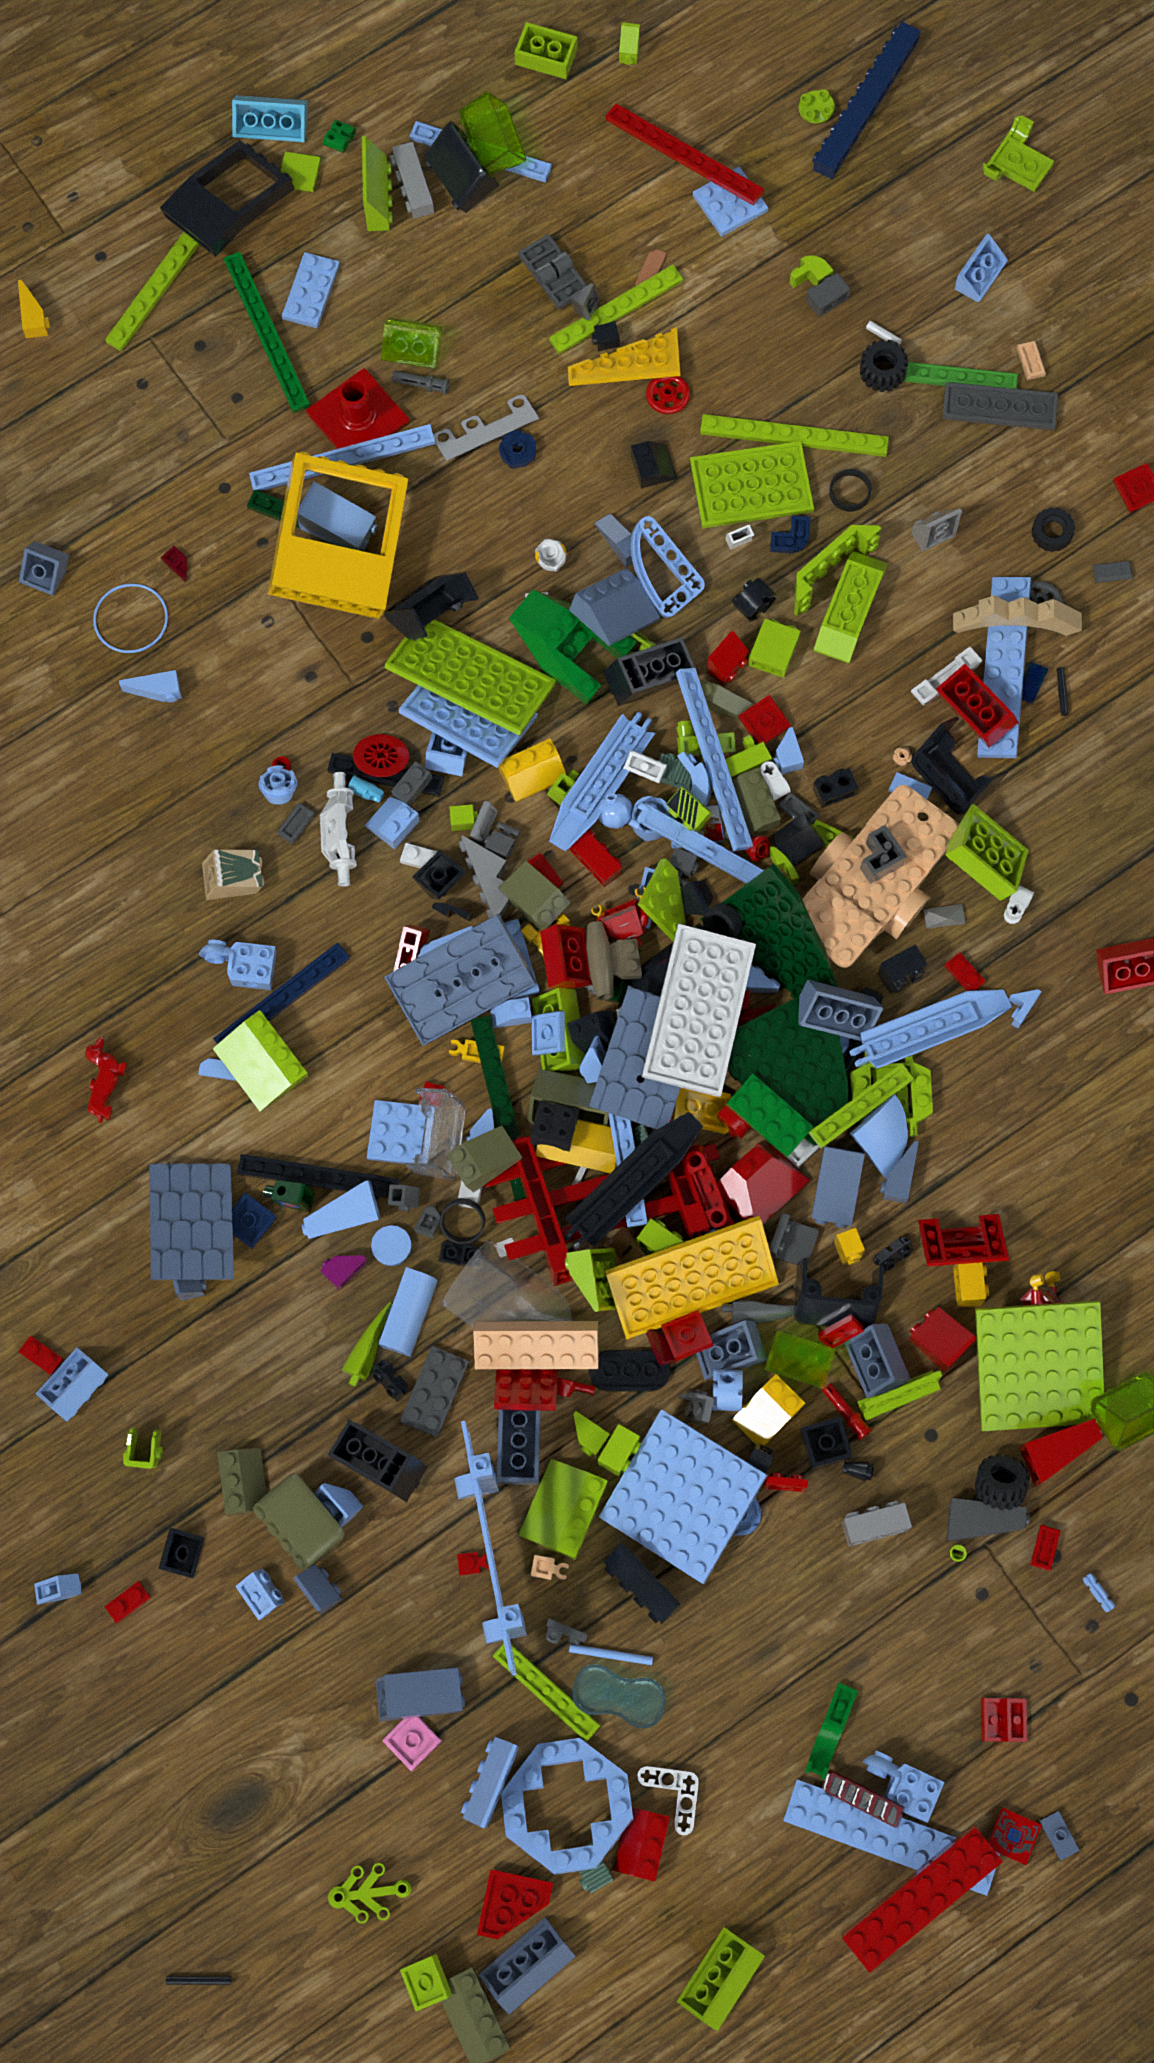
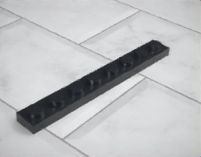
(312, 1175)

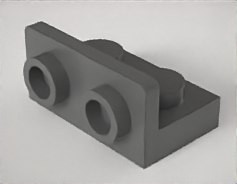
(699, 1406)

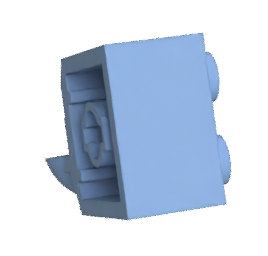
(247, 963)
(907, 1785)

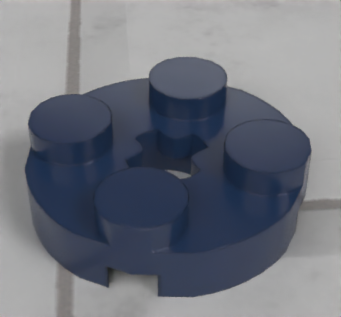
(517, 459)

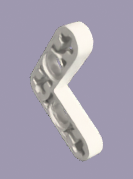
(676, 1785)

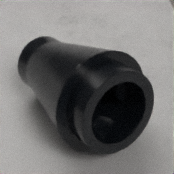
(859, 1470)

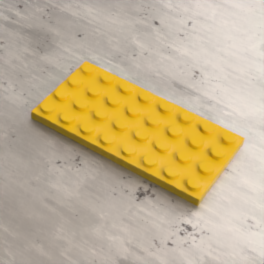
(692, 1277)

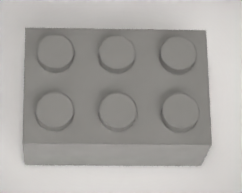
(876, 1523)

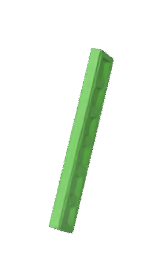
(941, 374)

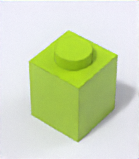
(462, 817)

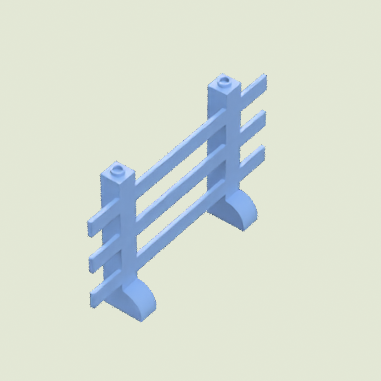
(478, 1482)

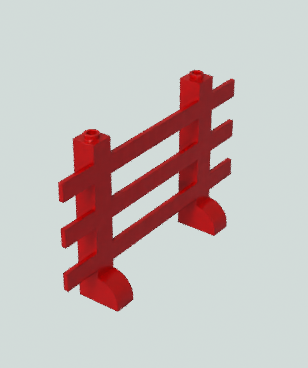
(542, 1203)

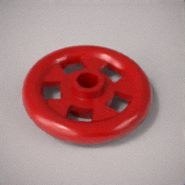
(678, 404)

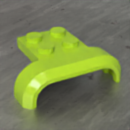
(1018, 160)

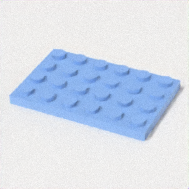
(461, 726)

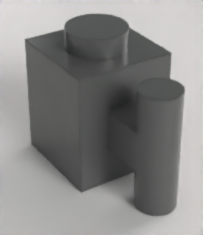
(501, 843)
(684, 863)

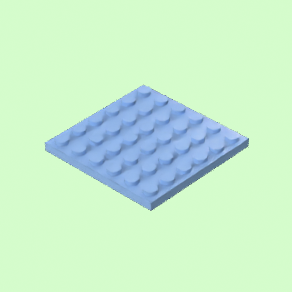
(683, 1496)

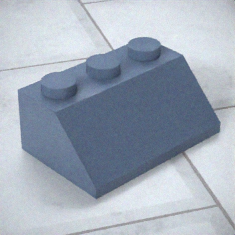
(877, 1360)

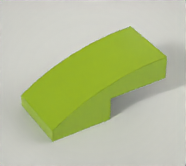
(782, 862)

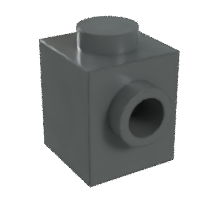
(404, 1197)

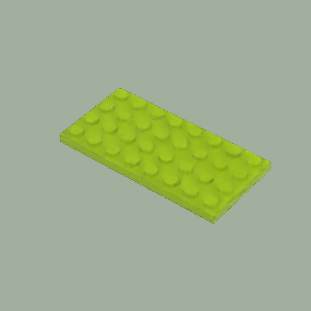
(472, 676)

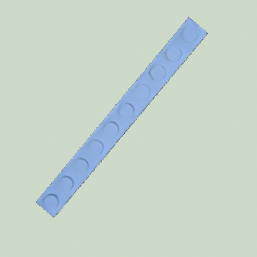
(353, 455)
(714, 759)

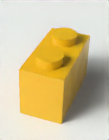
(849, 1246)

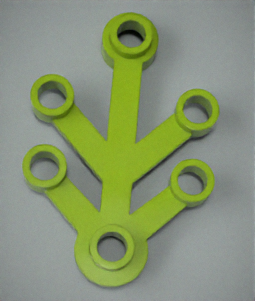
(364, 1893)

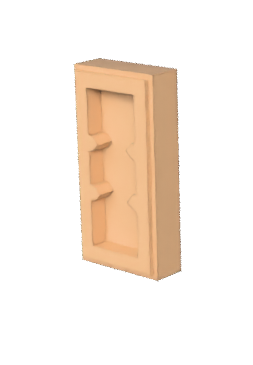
(1031, 360)

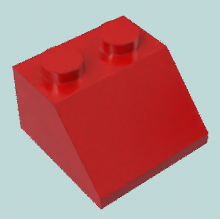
(727, 659)

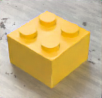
(970, 1284)

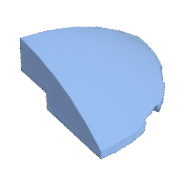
(883, 1135)

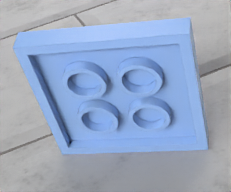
(725, 209)
(395, 1132)

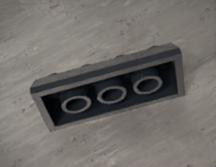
(641, 1584)

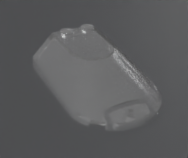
(503, 1290)

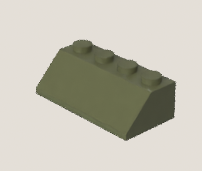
(474, 2018)

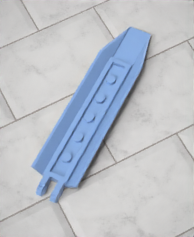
(598, 779)
(930, 1026)

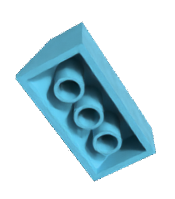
(269, 118)

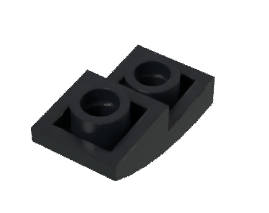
(456, 1253)

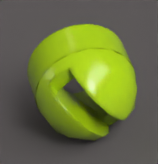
(955, 1556)

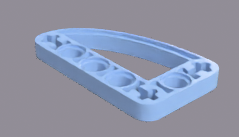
(680, 559)

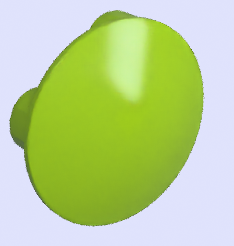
(816, 106)

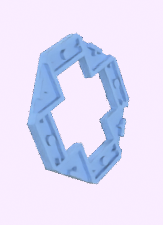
(604, 1833)

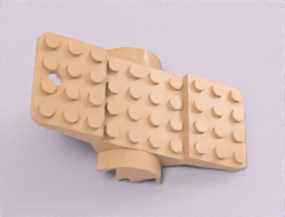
(853, 911)

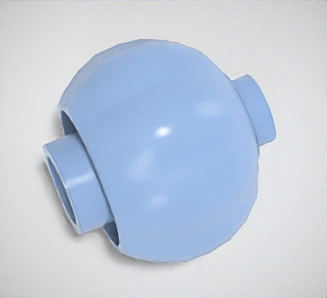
(615, 810)

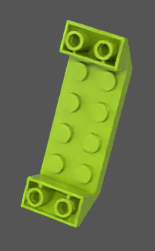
(862, 537)
(850, 606)

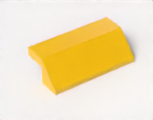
(590, 1148)

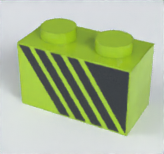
(689, 810)

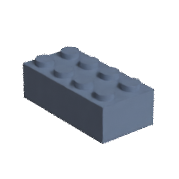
(518, 1447)

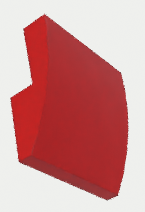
(1003, 1720)

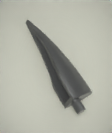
(757, 1311)

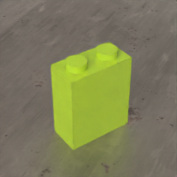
(774, 647)

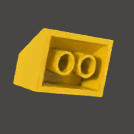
(532, 770)

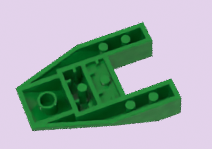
(556, 640)

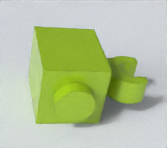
(562, 786)

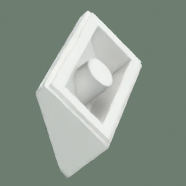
(645, 766)

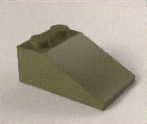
(534, 896)
(484, 1157)

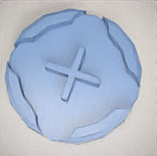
(391, 1245)

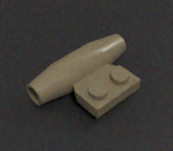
(608, 960)

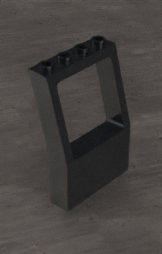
(207, 217)

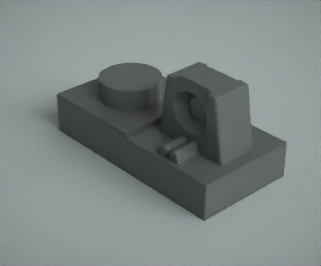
(556, 1630)

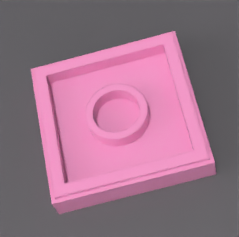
(412, 1741)

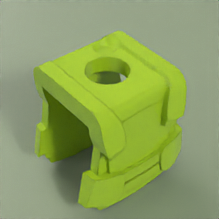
(156, 1450)

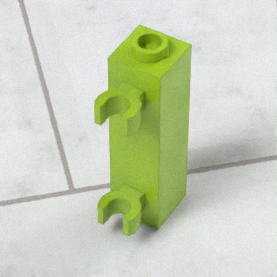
(748, 759)

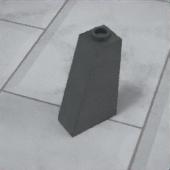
(974, 1519)

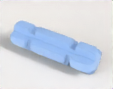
(1098, 1592)

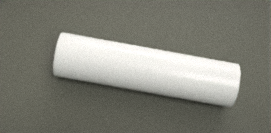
(882, 333)

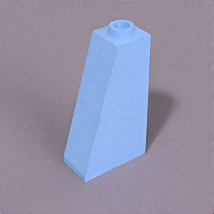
(346, 1211)

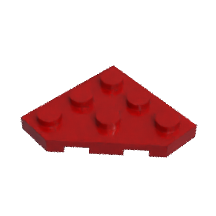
(511, 1901)

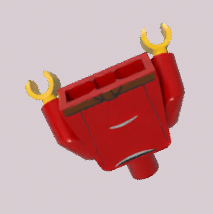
(623, 921)

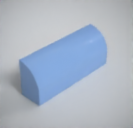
(408, 1312)

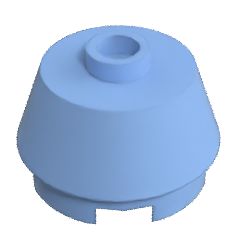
(278, 785)

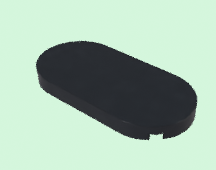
(629, 1371)

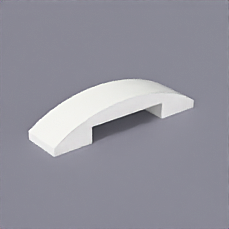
(926, 691)

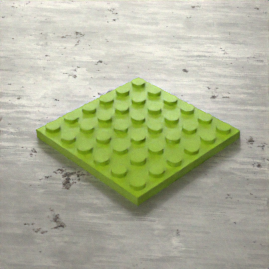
(1038, 1364)

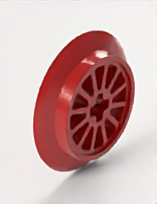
(394, 757)

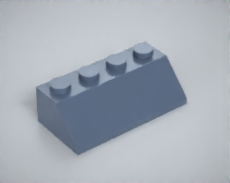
(837, 1010)
(526, 1965)

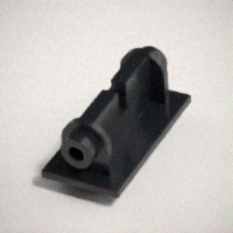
(901, 1248)
(383, 1374)

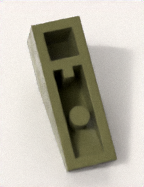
(724, 701)

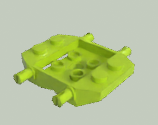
(920, 1089)

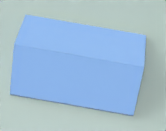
(981, 269)

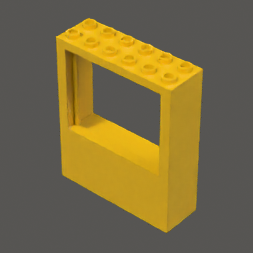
(327, 572)

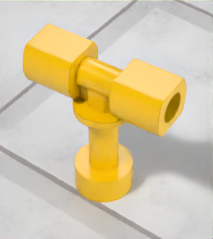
(533, 936)

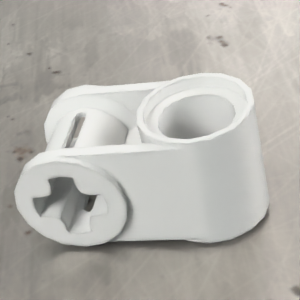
(775, 782)
(1018, 902)

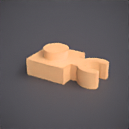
(544, 1568)

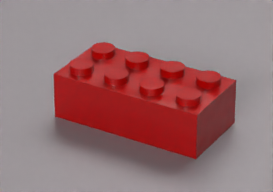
(977, 705)

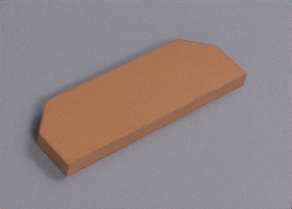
(651, 266)

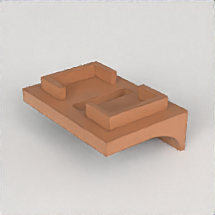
(621, 1242)

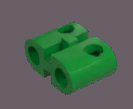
(339, 136)

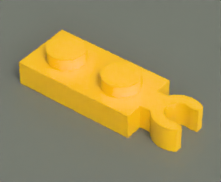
(470, 1052)

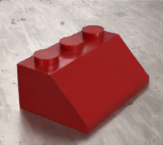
(565, 957)
(1126, 966)
(642, 1845)

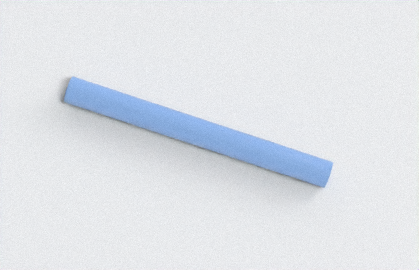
(623, 1656)

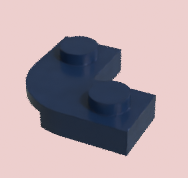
(795, 540)

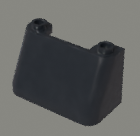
(459, 168)

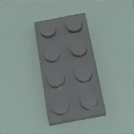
(434, 1391)

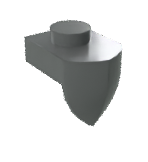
(428, 1222)

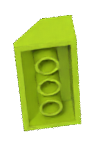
(565, 1001)
(720, 1979)

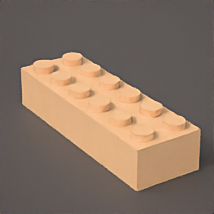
(536, 1345)

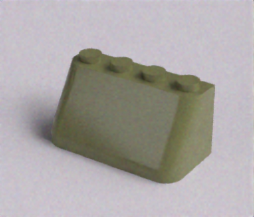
(567, 1092)
(299, 1521)

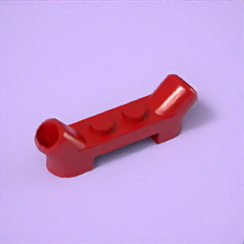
(708, 1188)

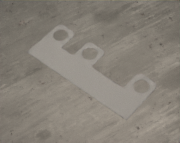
(484, 434)

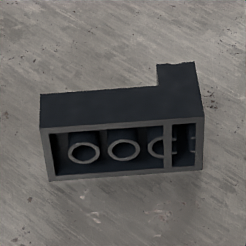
(647, 670)
(378, 1460)

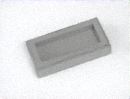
(483, 822)

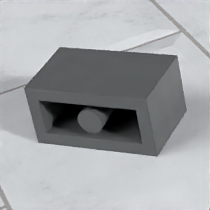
(827, 294)
(412, 784)

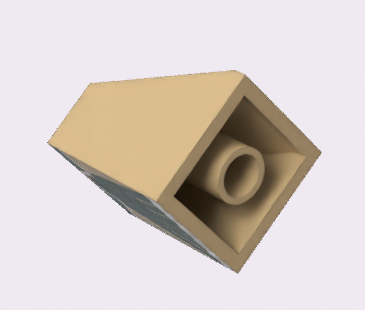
(232, 873)

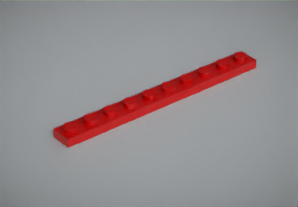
(684, 154)

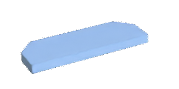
(216, 1069)

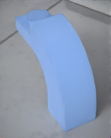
(701, 781)

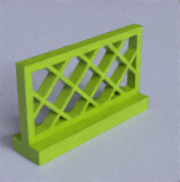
(904, 1394)

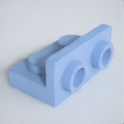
(260, 1593)

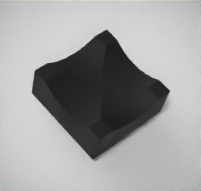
(554, 1125)

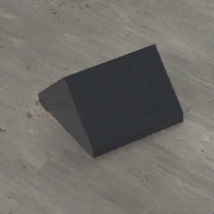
(798, 839)
(438, 875)
(181, 1553)

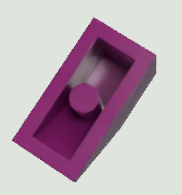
(342, 1269)

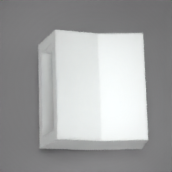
(739, 532)

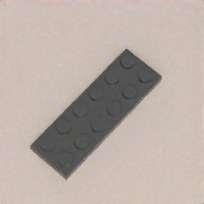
(1000, 406)

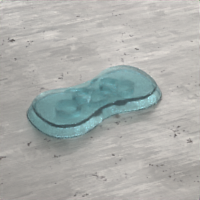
(634, 1700)

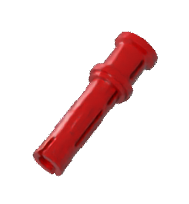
(852, 1419)

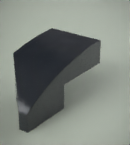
(446, 910)

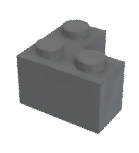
(885, 855)

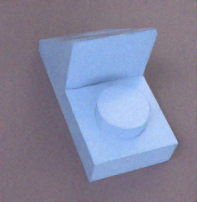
(1025, 1001)

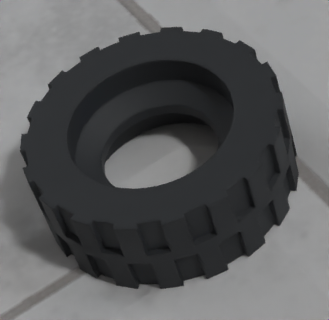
(1046, 542)

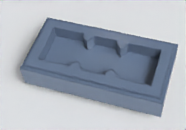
(1059, 1835)

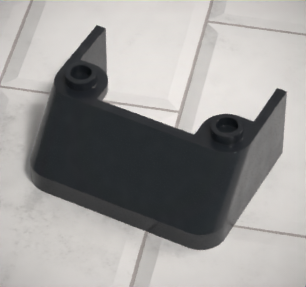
(429, 602)
(947, 775)
(823, 1311)

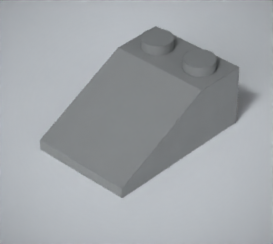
(937, 528)

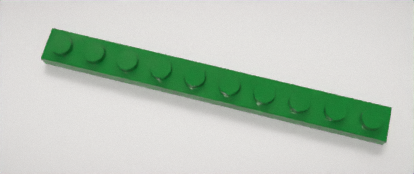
(266, 332)

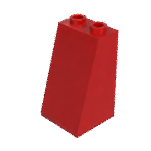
(1055, 1451)

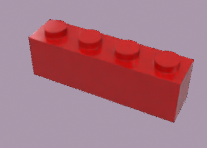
(596, 858)

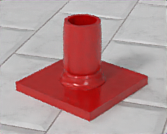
(357, 412)

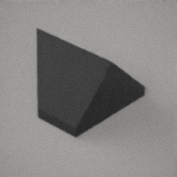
(696, 897)

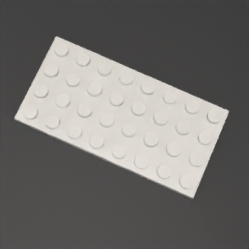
(698, 1010)

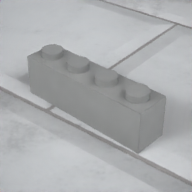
(412, 180)

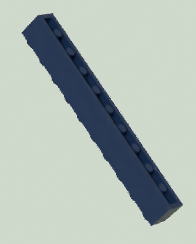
(866, 101)

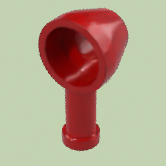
(567, 1387)

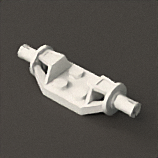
(334, 829)

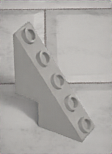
(487, 872)

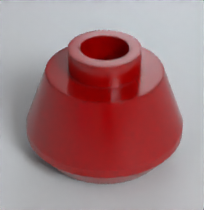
(760, 848)

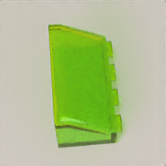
(492, 133)
(1126, 1411)

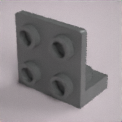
(792, 1241)

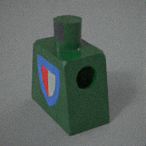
(290, 1195)

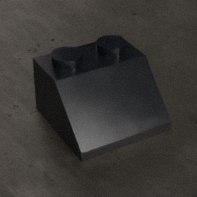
(652, 463)
(586, 1028)

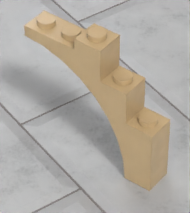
(1020, 612)

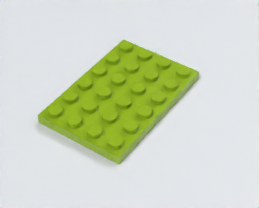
(751, 484)

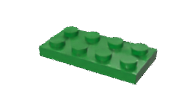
(769, 1115)

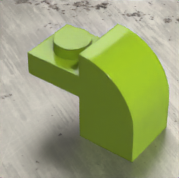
(810, 268)

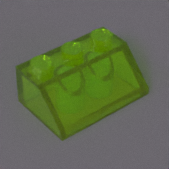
(411, 343)
(800, 1359)

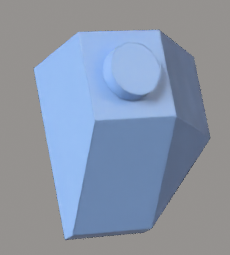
(339, 1502)

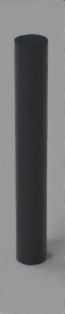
(198, 1980)

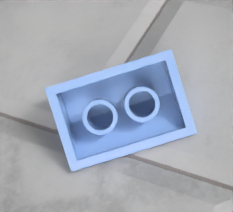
(72, 1384)

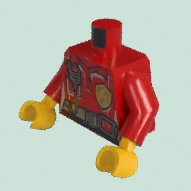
(1040, 1292)

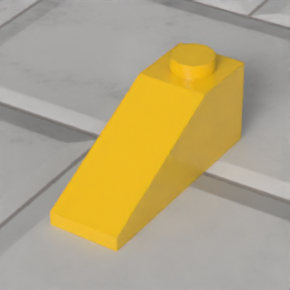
(32, 315)

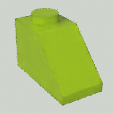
(629, 43)
(589, 1435)

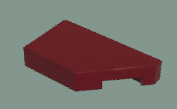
(176, 562)
(660, 1348)

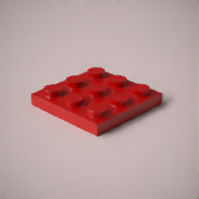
(526, 1389)

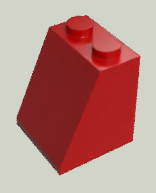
(941, 1338)

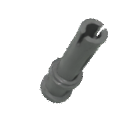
(430, 382)

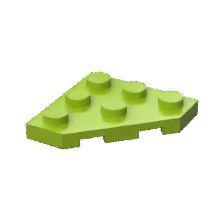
(663, 899)

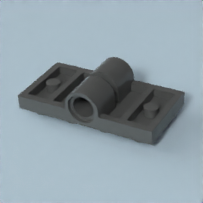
(552, 270)

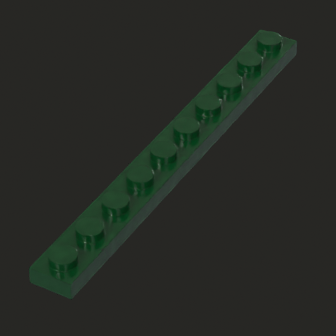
(496, 1086)

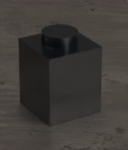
(606, 336)

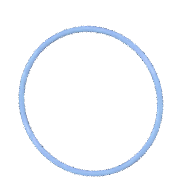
(141, 649)

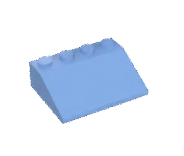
(490, 1782)

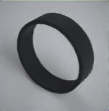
(850, 472)
(453, 1238)

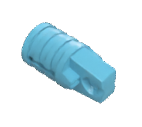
(365, 789)

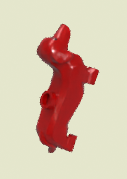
(105, 1080)

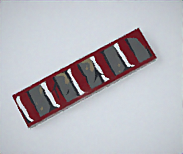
(863, 1798)

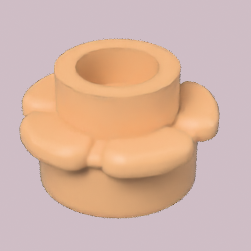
(898, 759)

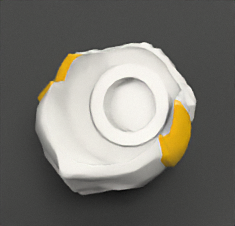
(551, 554)

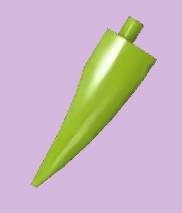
(363, 1354)

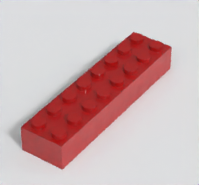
(921, 1898)

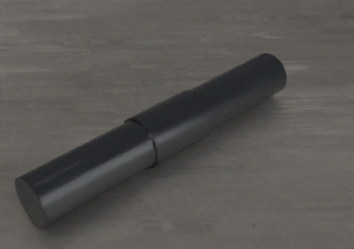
(1062, 691)

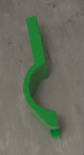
(831, 1730)

